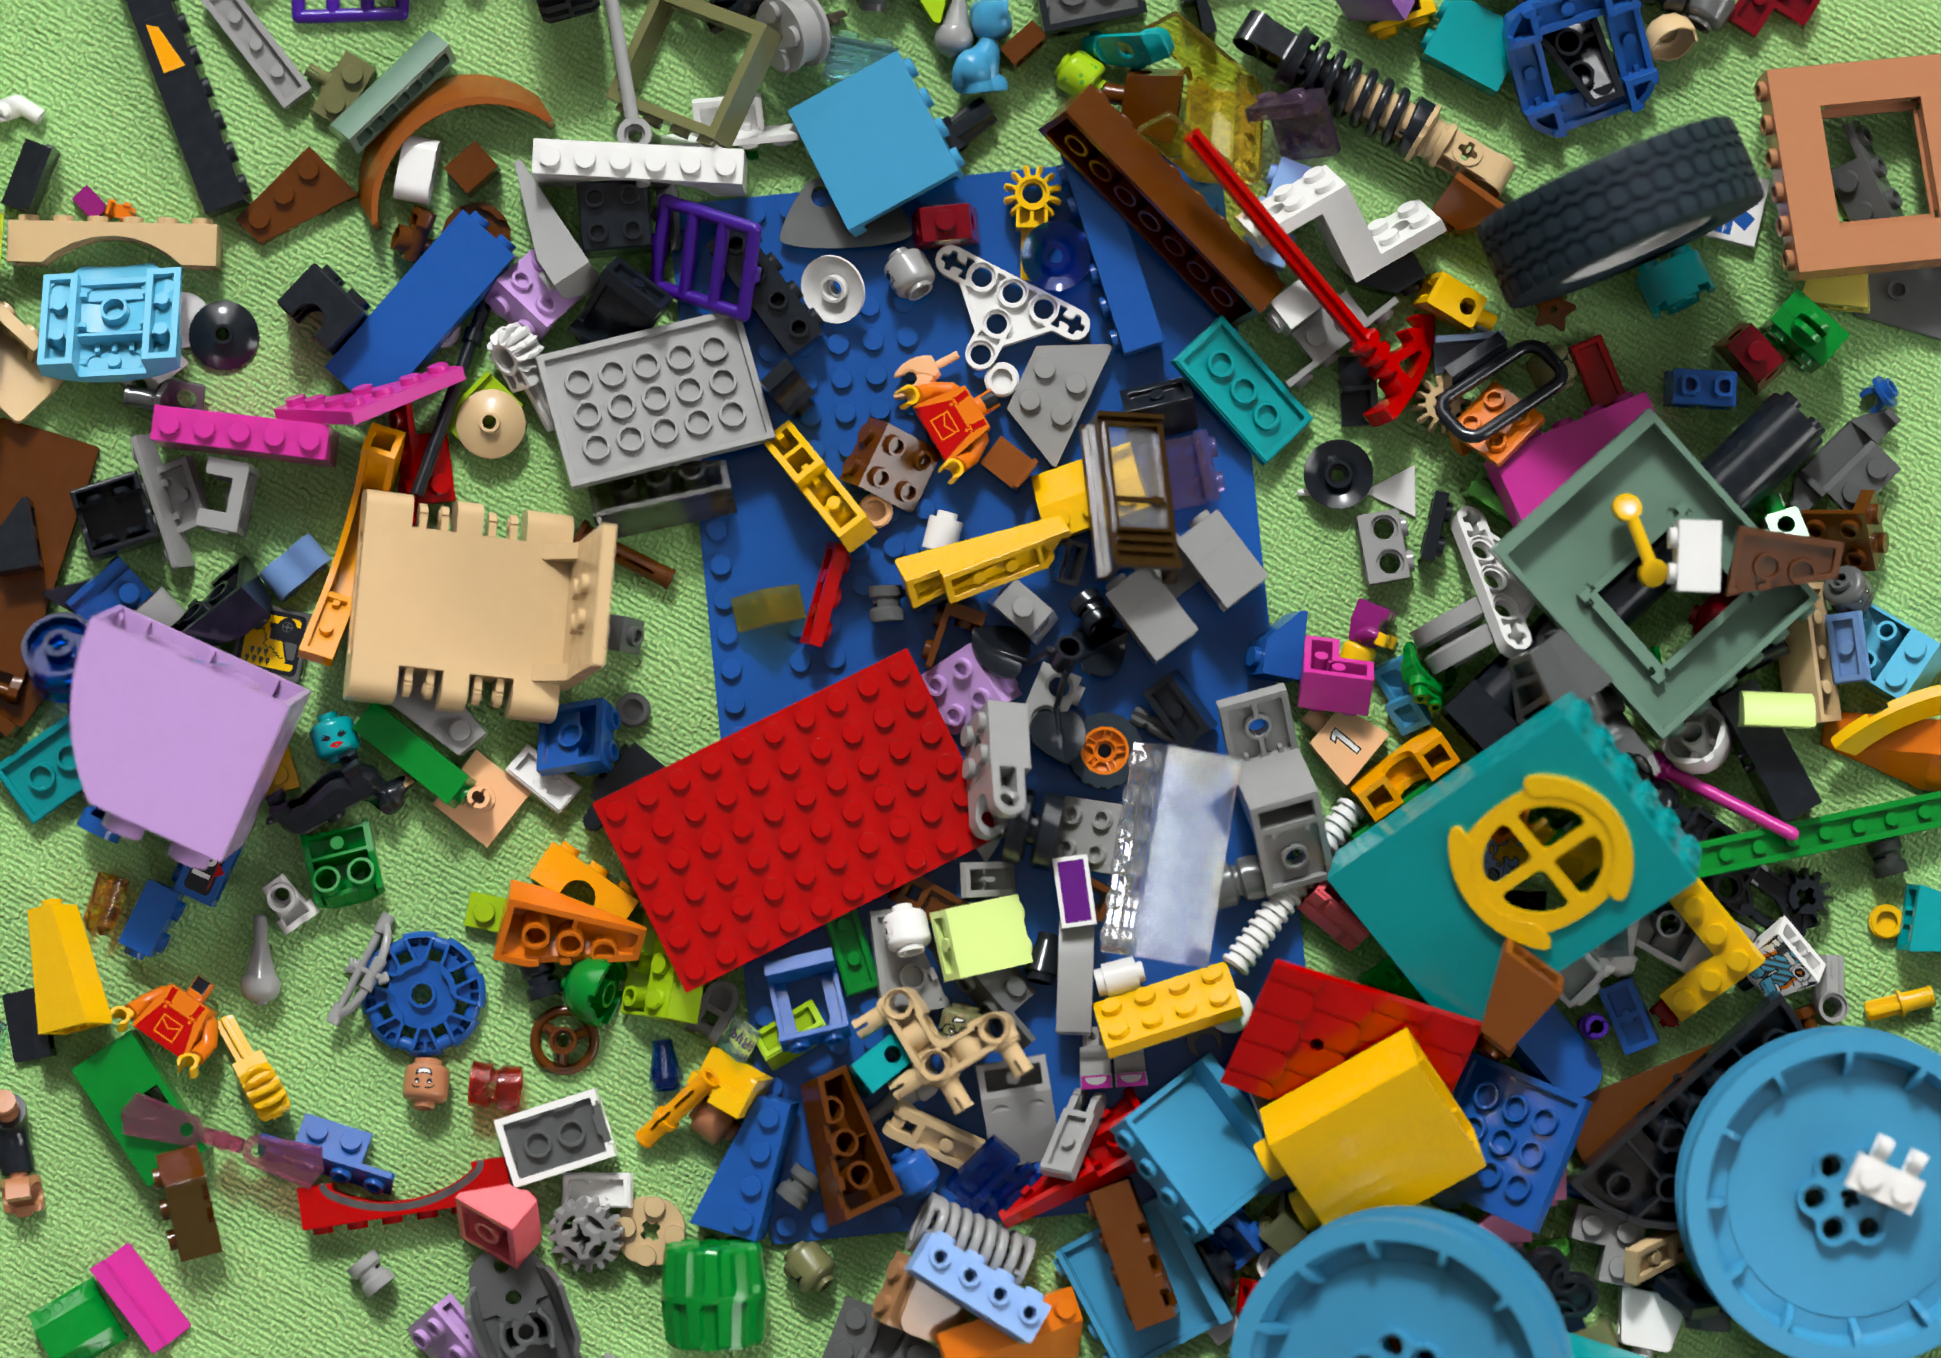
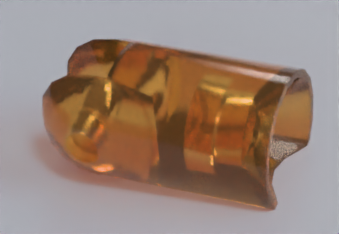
(105, 903)

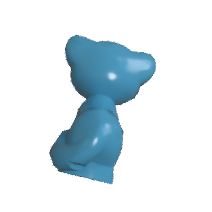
(978, 67)

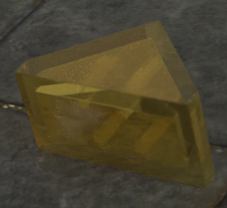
(768, 607)

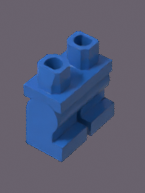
(1700, 388)

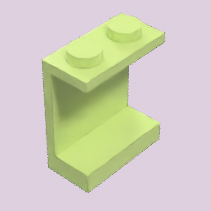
(981, 937)

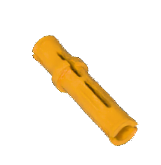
(667, 1117)

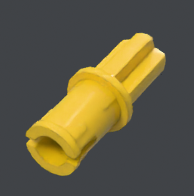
(1899, 1003)

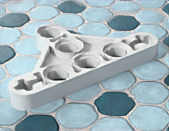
(989, 301)
(1508, 592)

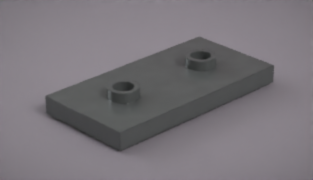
(1907, 300)

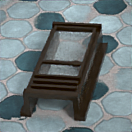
(1129, 494)

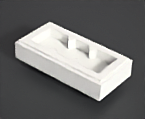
(553, 790)
(609, 1187)

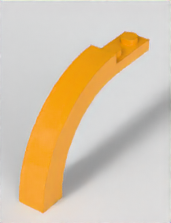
(331, 616)

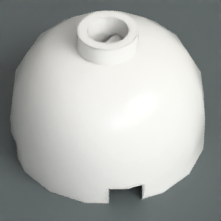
(1701, 744)

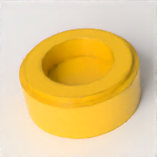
(1884, 921)

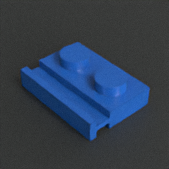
(108, 588)

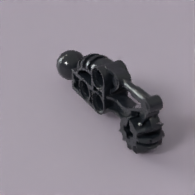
(1779, 888)

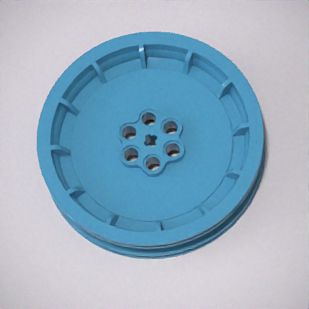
(1760, 1150)
(1406, 1277)

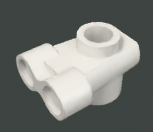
(291, 910)

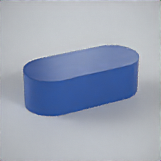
(1558, 1055)

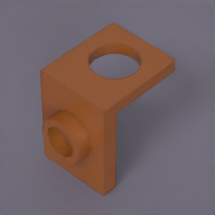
(1009, 463)

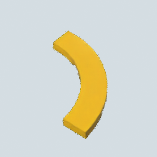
(1901, 712)

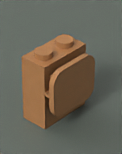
(914, 1305)

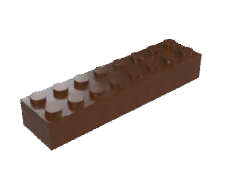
(1161, 206)

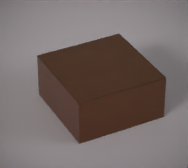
(1022, 45)

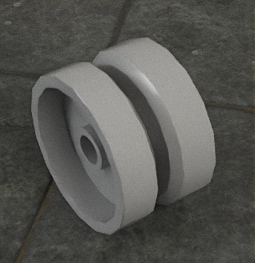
(1454, 635)

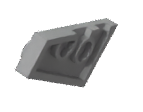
(903, 972)

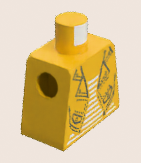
(1442, 299)

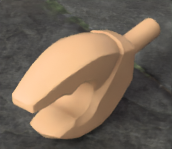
(924, 368)

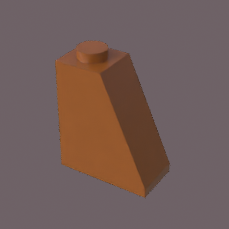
(1518, 994)

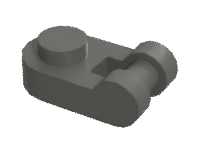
(721, 999)

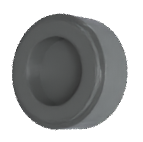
(633, 709)

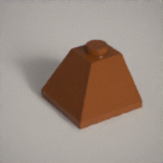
(1464, 206)

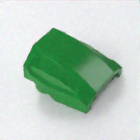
(343, 866)
(77, 1324)

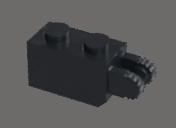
(630, 767)

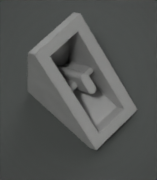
(987, 879)

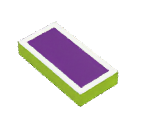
(1074, 891)

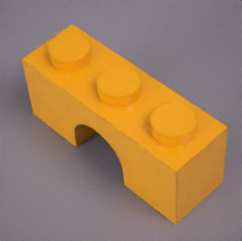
(1420, 758)
(562, 867)

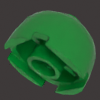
(592, 990)

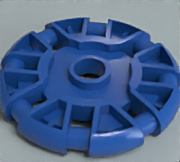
(443, 1001)

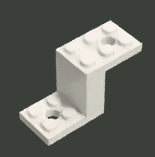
(1352, 243)

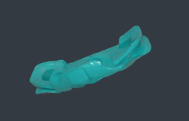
(1148, 47)

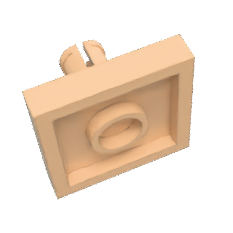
(490, 801)

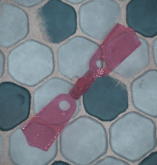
(161, 1122)

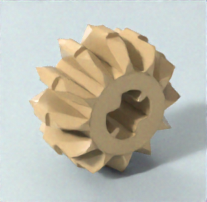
(1429, 402)

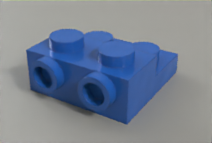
(579, 739)

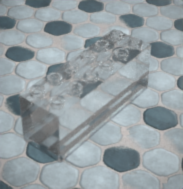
(1170, 854)

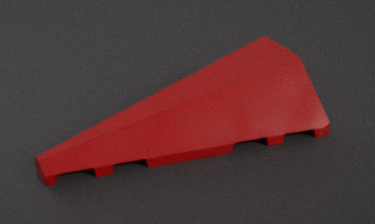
(1101, 1165)

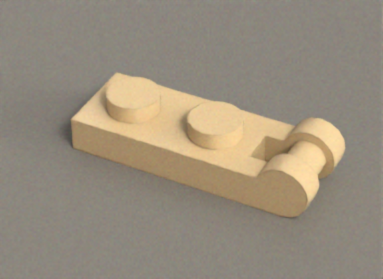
(930, 1133)
(1653, 1256)

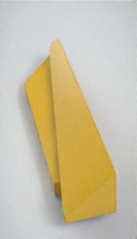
(980, 562)

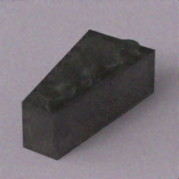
(664, 497)

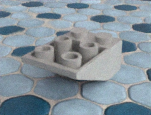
(1019, 1108)

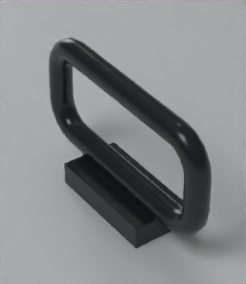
(1480, 365)

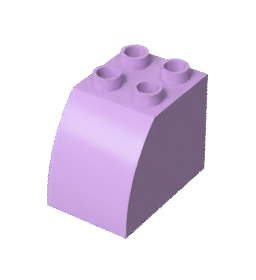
(176, 738)

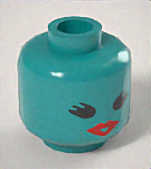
(333, 736)

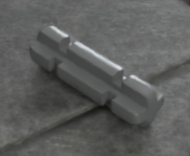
(1153, 724)

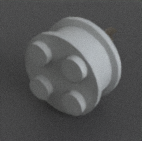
(803, 30)

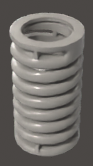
(1020, 1244)

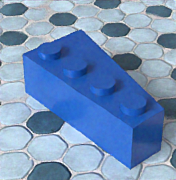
(746, 1180)

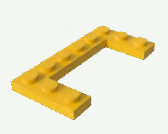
(1731, 949)

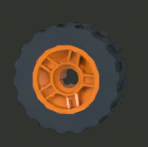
(1109, 771)

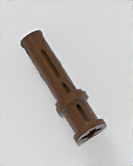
(634, 560)

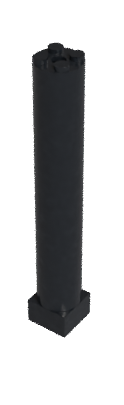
(1744, 465)

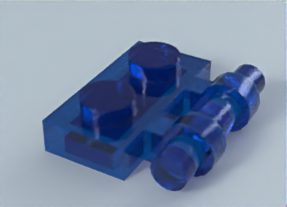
(984, 1171)

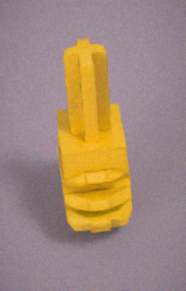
(1031, 214)
(254, 1073)

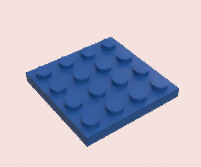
(1524, 1137)

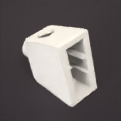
(1646, 1321)

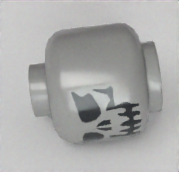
(909, 273)

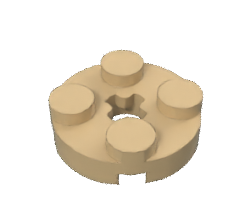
(654, 1210)

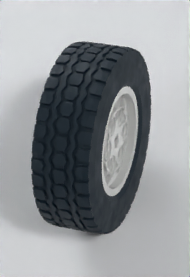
(1620, 211)

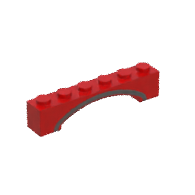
(327, 1206)

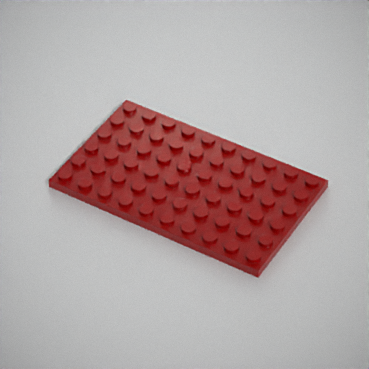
(793, 820)

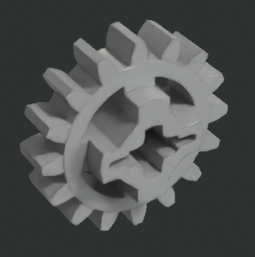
(586, 1233)

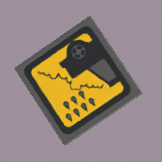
(276, 644)

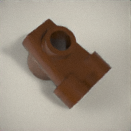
(414, 240)

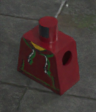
(945, 226)

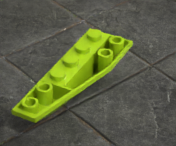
(654, 987)

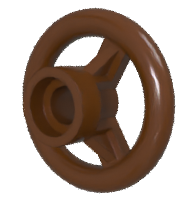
(561, 1067)

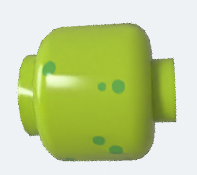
(1079, 71)

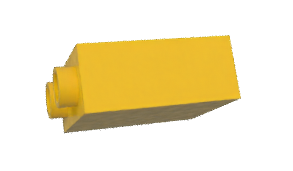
(1368, 1135)

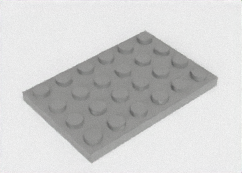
(654, 399)

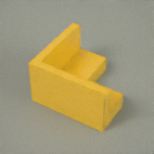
(738, 1083)

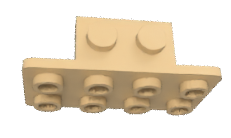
(20, 380)

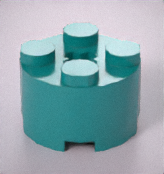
(1674, 282)

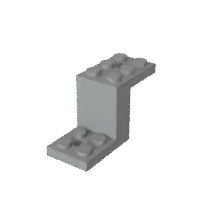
(1276, 789)

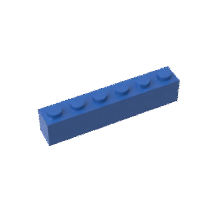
(1113, 266)

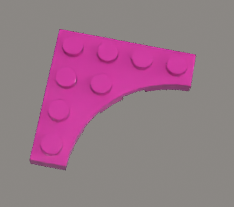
(369, 401)

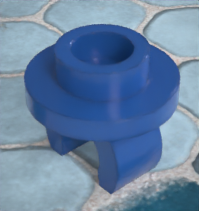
(1884, 391)

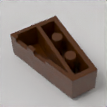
(187, 1203)

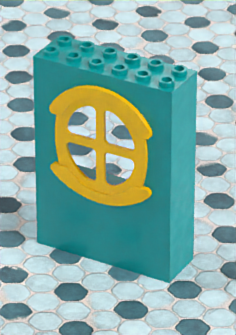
(1423, 876)

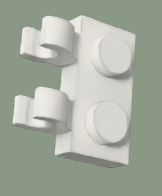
(1884, 1182)

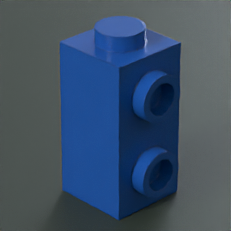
(151, 919)

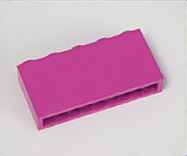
(245, 436)
(1554, 456)

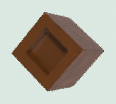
(472, 169)

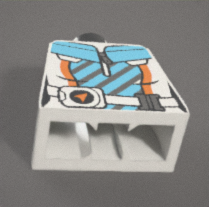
(1788, 963)

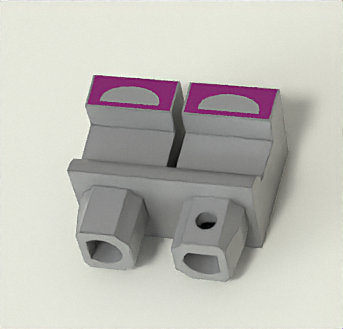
(1096, 1065)

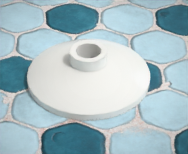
(822, 295)

